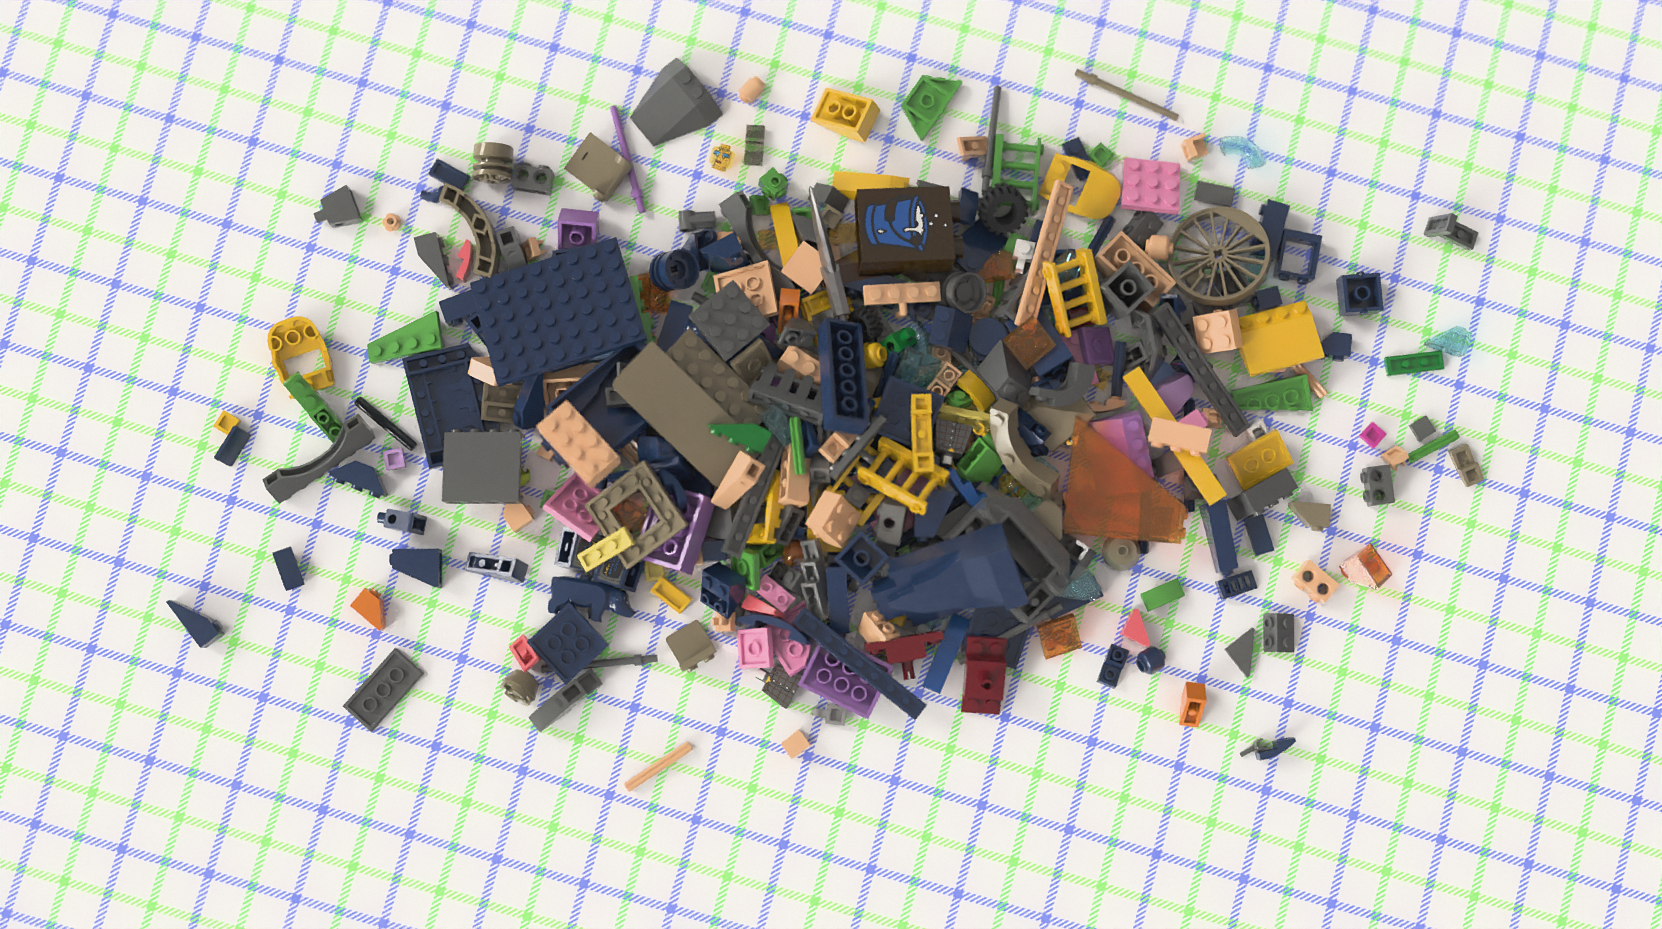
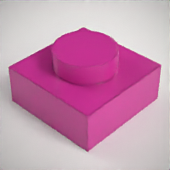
(1372, 435)

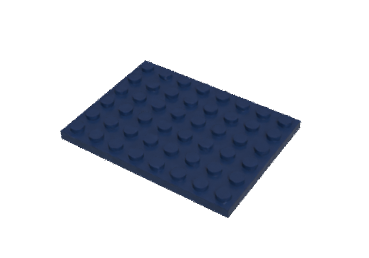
(557, 312)

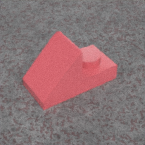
(524, 653)

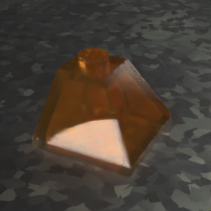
(1366, 568)

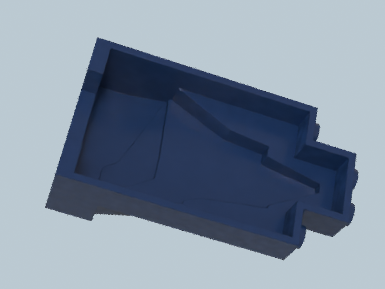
(588, 398)
(951, 578)

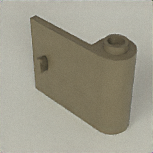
(598, 167)

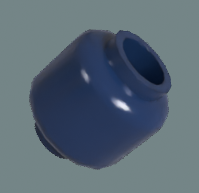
(1151, 660)

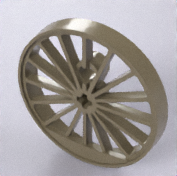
(1243, 221)

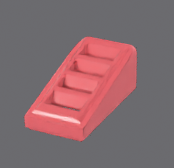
(757, 606)

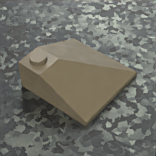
(1058, 419)

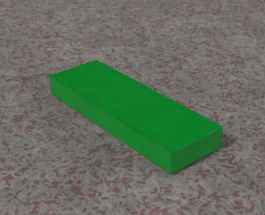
(1414, 363)

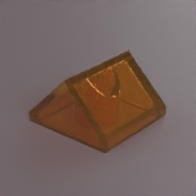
(655, 300)
(630, 514)

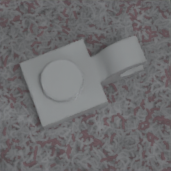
(833, 715)

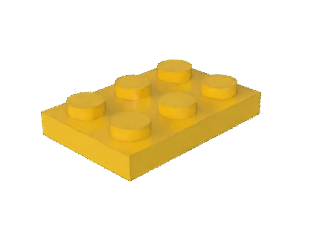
(1259, 459)

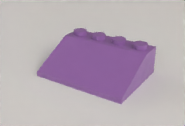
(1128, 435)
(683, 549)
(839, 684)

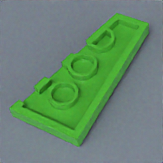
(412, 339)
(1280, 394)

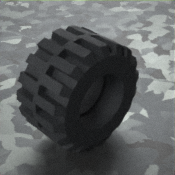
(1012, 219)

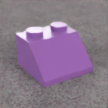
(577, 228)

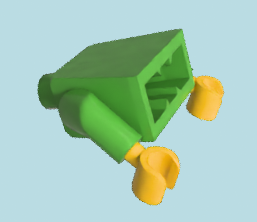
(980, 460)

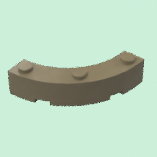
(487, 245)
(1016, 454)

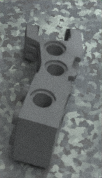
(888, 533)

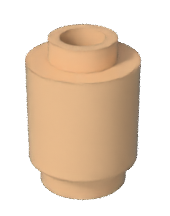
(751, 90)

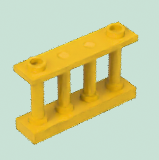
(1092, 294)
(903, 459)
(873, 499)

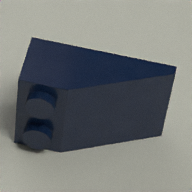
(978, 247)

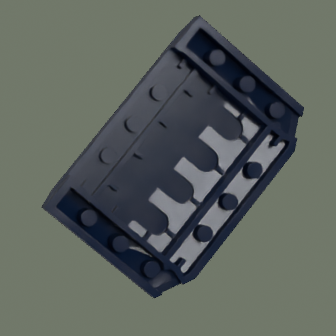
(445, 397)

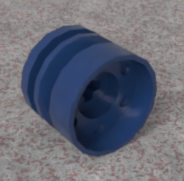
(674, 270)

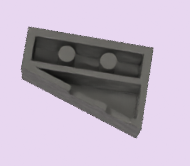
(1262, 495)

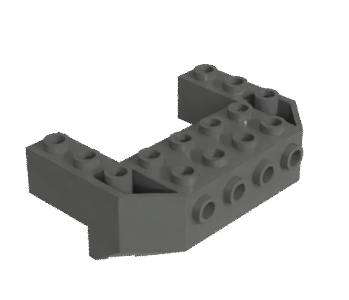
(1030, 546)

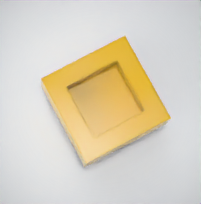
(226, 422)

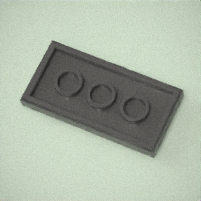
(383, 689)

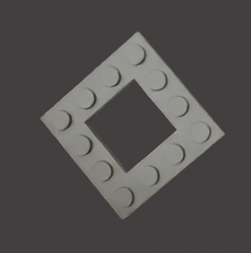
(645, 479)

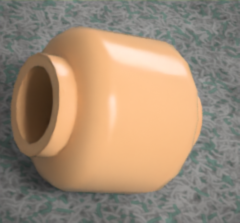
(1159, 247)

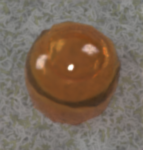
(792, 552)

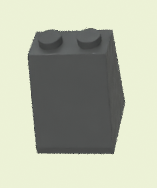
(1124, 290)
(1006, 374)

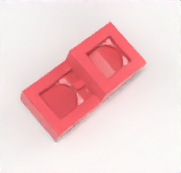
(466, 255)

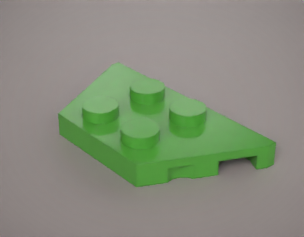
(928, 102)

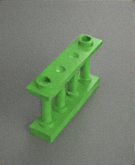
(1000, 164)

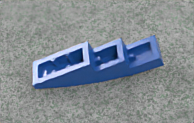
(964, 488)
(946, 653)

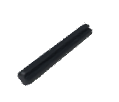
(385, 423)

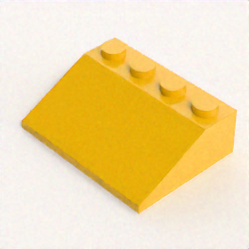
(1279, 338)

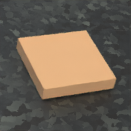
(804, 268)

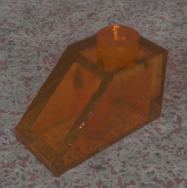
(998, 267)

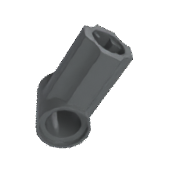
(691, 220)

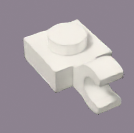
(1023, 253)

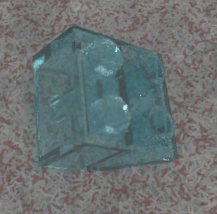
(917, 367)

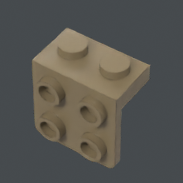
(691, 646)

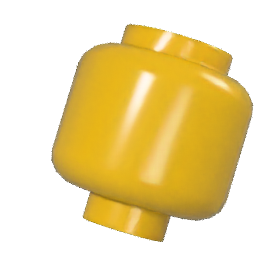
(874, 355)

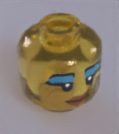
(722, 157)
(1010, 486)

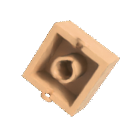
(1218, 331)
(833, 519)

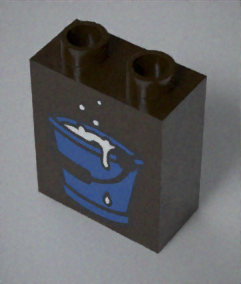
(906, 230)

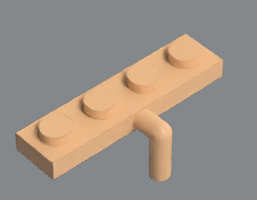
(901, 294)

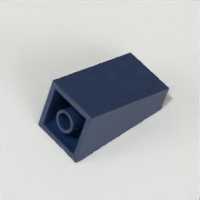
(1057, 359)

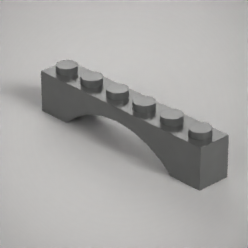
(739, 214)
(288, 481)

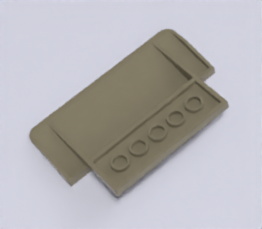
(685, 393)

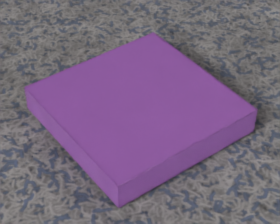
(1096, 345)

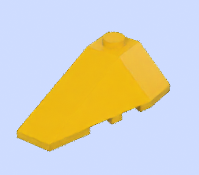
(849, 182)

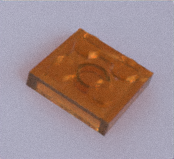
(1029, 342)
(1059, 636)

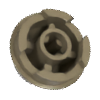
(1121, 553)
(520, 686)

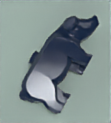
(588, 594)

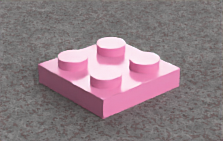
(755, 648)

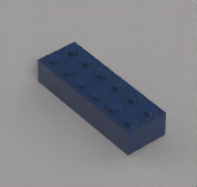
(843, 376)

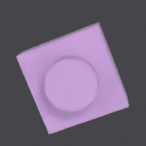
(394, 459)

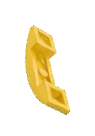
(784, 230)
(921, 433)

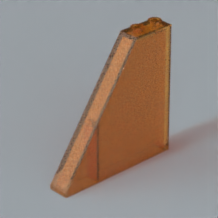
(1115, 495)

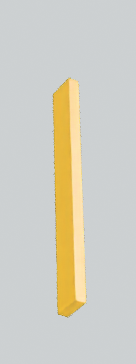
(1155, 407)

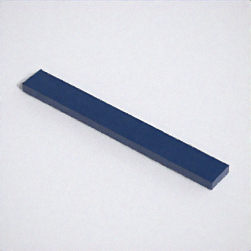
(859, 663)

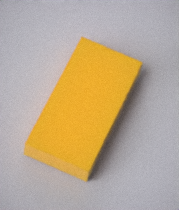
(671, 594)

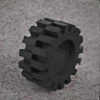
(870, 322)

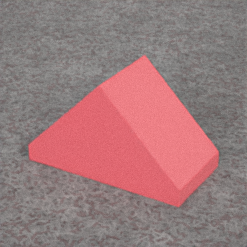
(1134, 629)

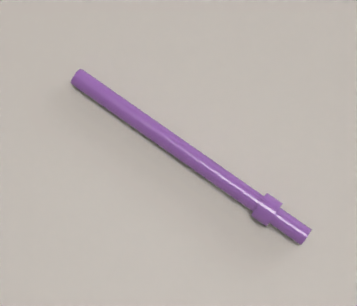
(637, 193)

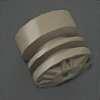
(492, 162)

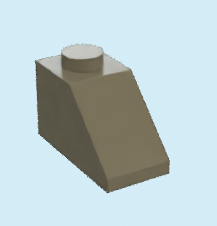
(1312, 514)
(1050, 516)

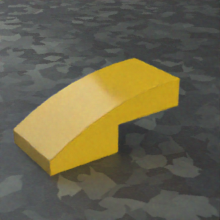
(979, 392)

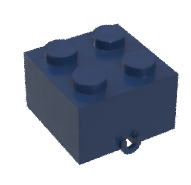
(1359, 294)

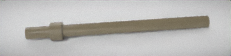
(1093, 80)

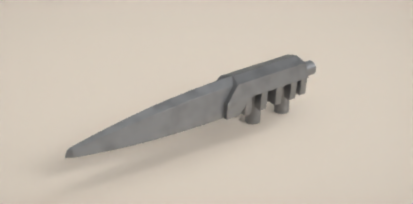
(830, 270)

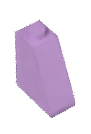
(1175, 391)

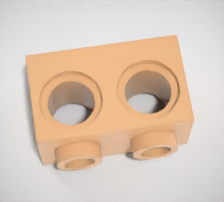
(1317, 577)

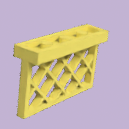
(965, 415)

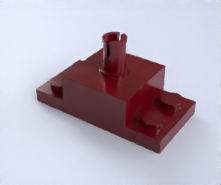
(905, 649)
(984, 675)

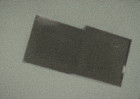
(754, 145)

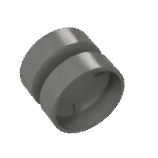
(962, 291)

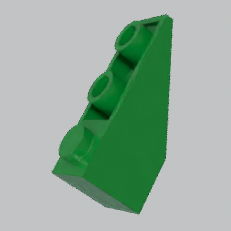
(748, 434)

